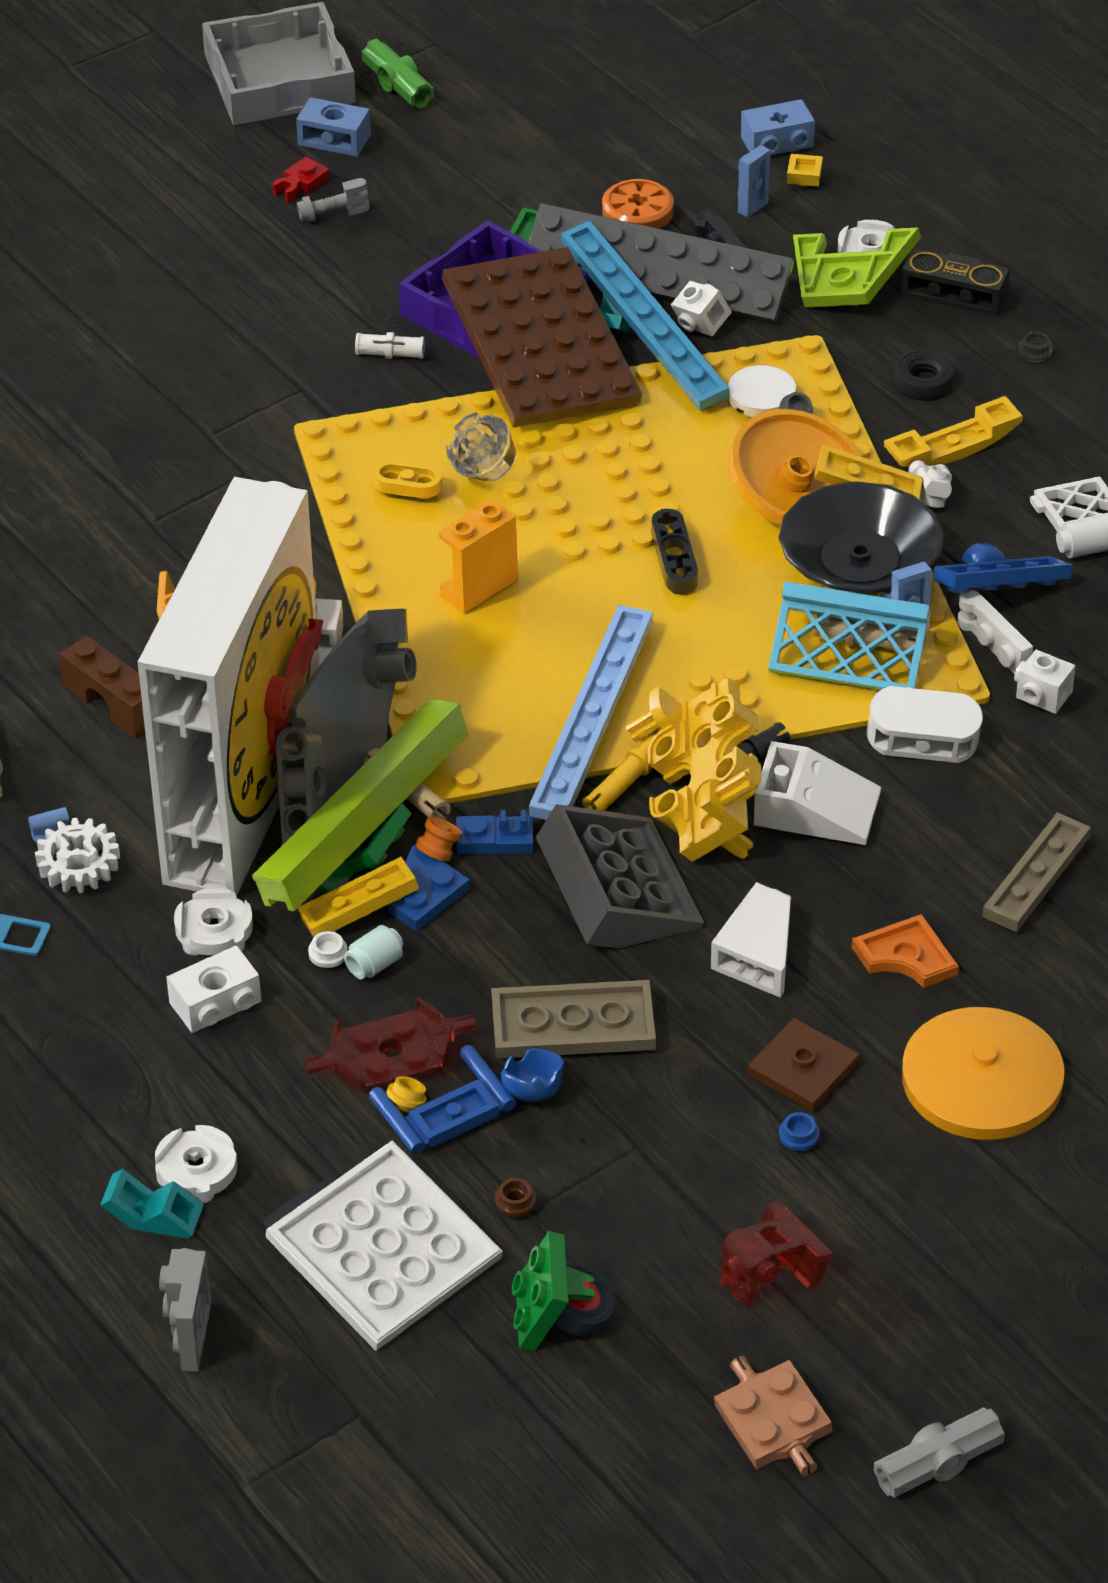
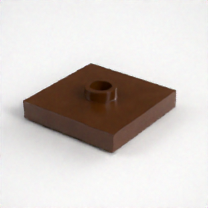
(803, 1064)

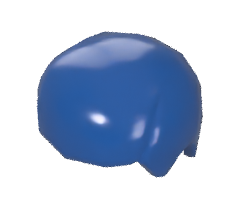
(535, 1076)

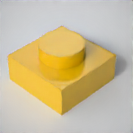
(804, 170)

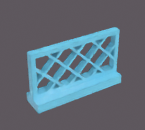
(856, 608)

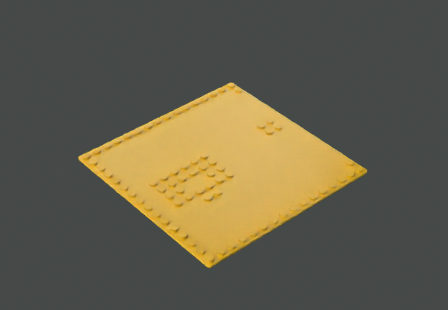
(583, 548)

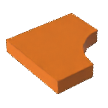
(907, 949)

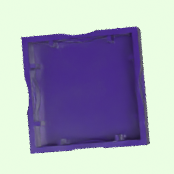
(425, 297)

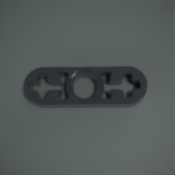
(668, 562)

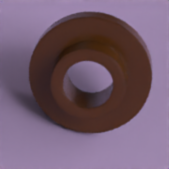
(515, 1197)

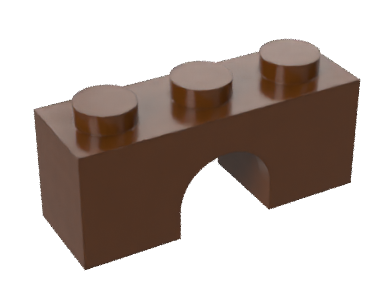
(94, 671)

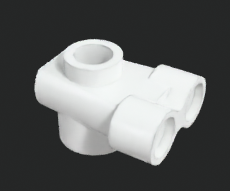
(935, 483)

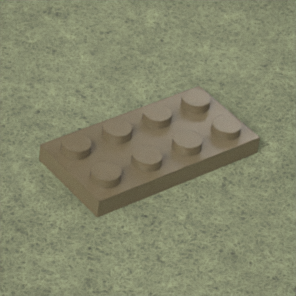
(573, 1018)

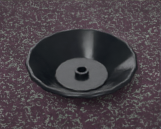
(858, 535)

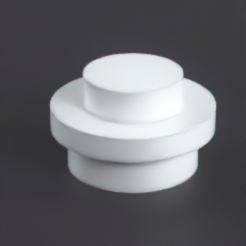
(327, 949)

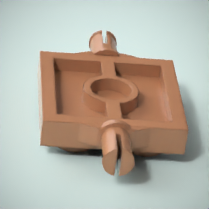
(773, 1415)

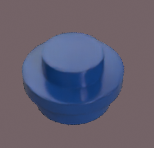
(799, 1132)

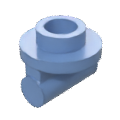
(47, 820)

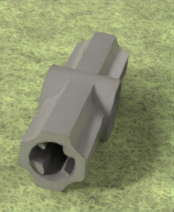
(939, 1452)

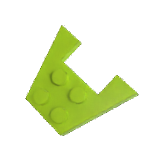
(848, 276)

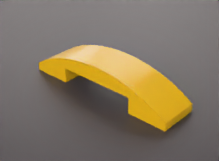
(958, 441)

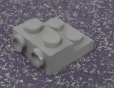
(187, 1303)

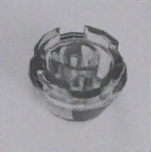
(482, 447)

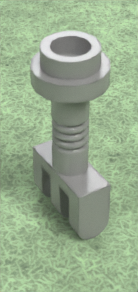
(354, 198)

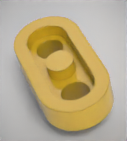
(407, 479)

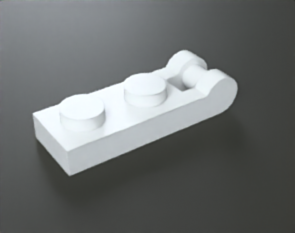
(992, 630)

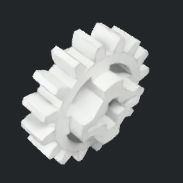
(77, 855)

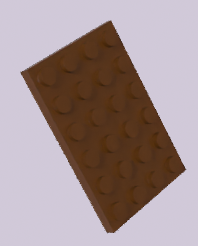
(541, 337)

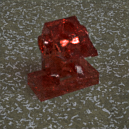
(760, 1251)

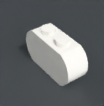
(924, 724)

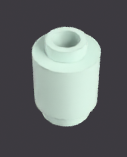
(374, 952)

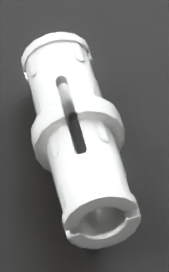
(390, 345)

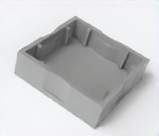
(277, 62)

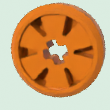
(639, 203)

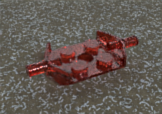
(419, 1035)

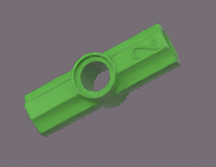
(397, 74)

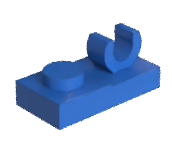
(495, 834)

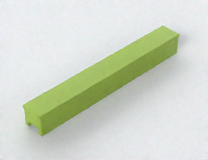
(361, 804)

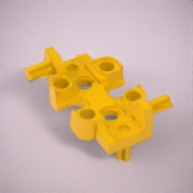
(714, 803)

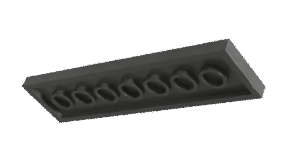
(667, 260)

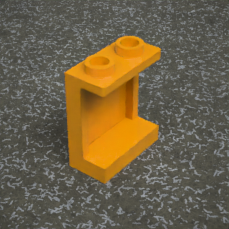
(481, 554)

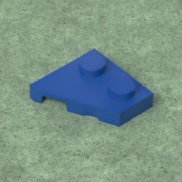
(437, 890)

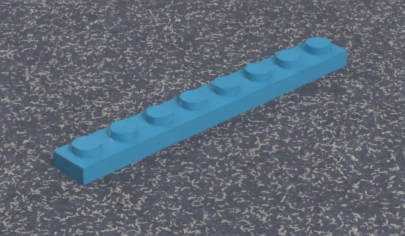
(645, 316)

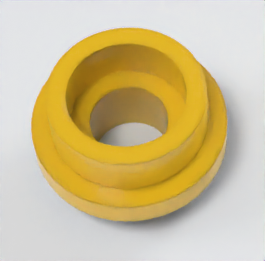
(407, 1093)

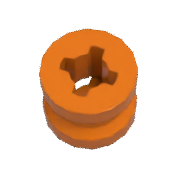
(438, 838)

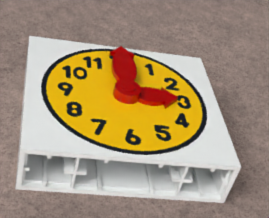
(224, 683)

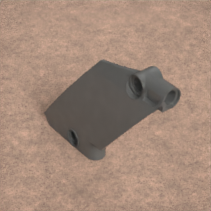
(341, 714)

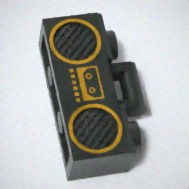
(955, 281)

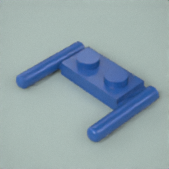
(450, 1113)

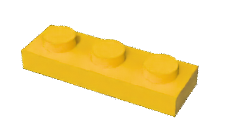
(839, 467)
(358, 897)

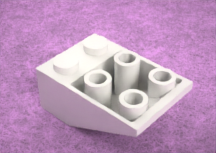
(814, 796)

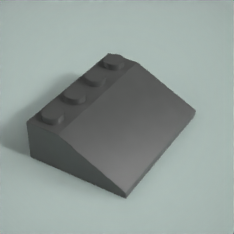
(616, 877)

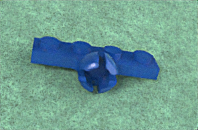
(989, 568)

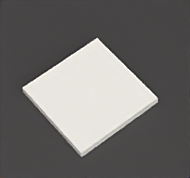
(383, 1245)

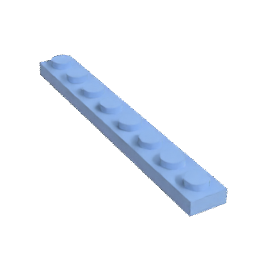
(592, 711)

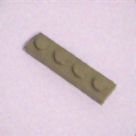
(1036, 872)

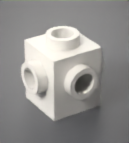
(701, 308)
(1044, 681)

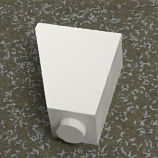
(755, 941)

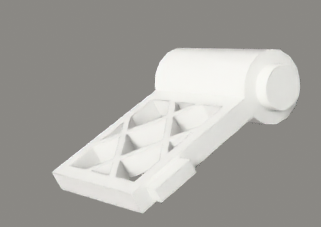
(1090, 530)

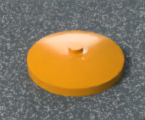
(778, 457)
(983, 1073)

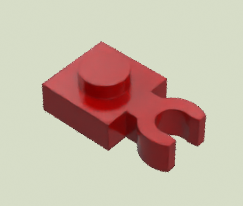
(302, 176)

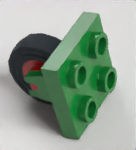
(558, 1294)

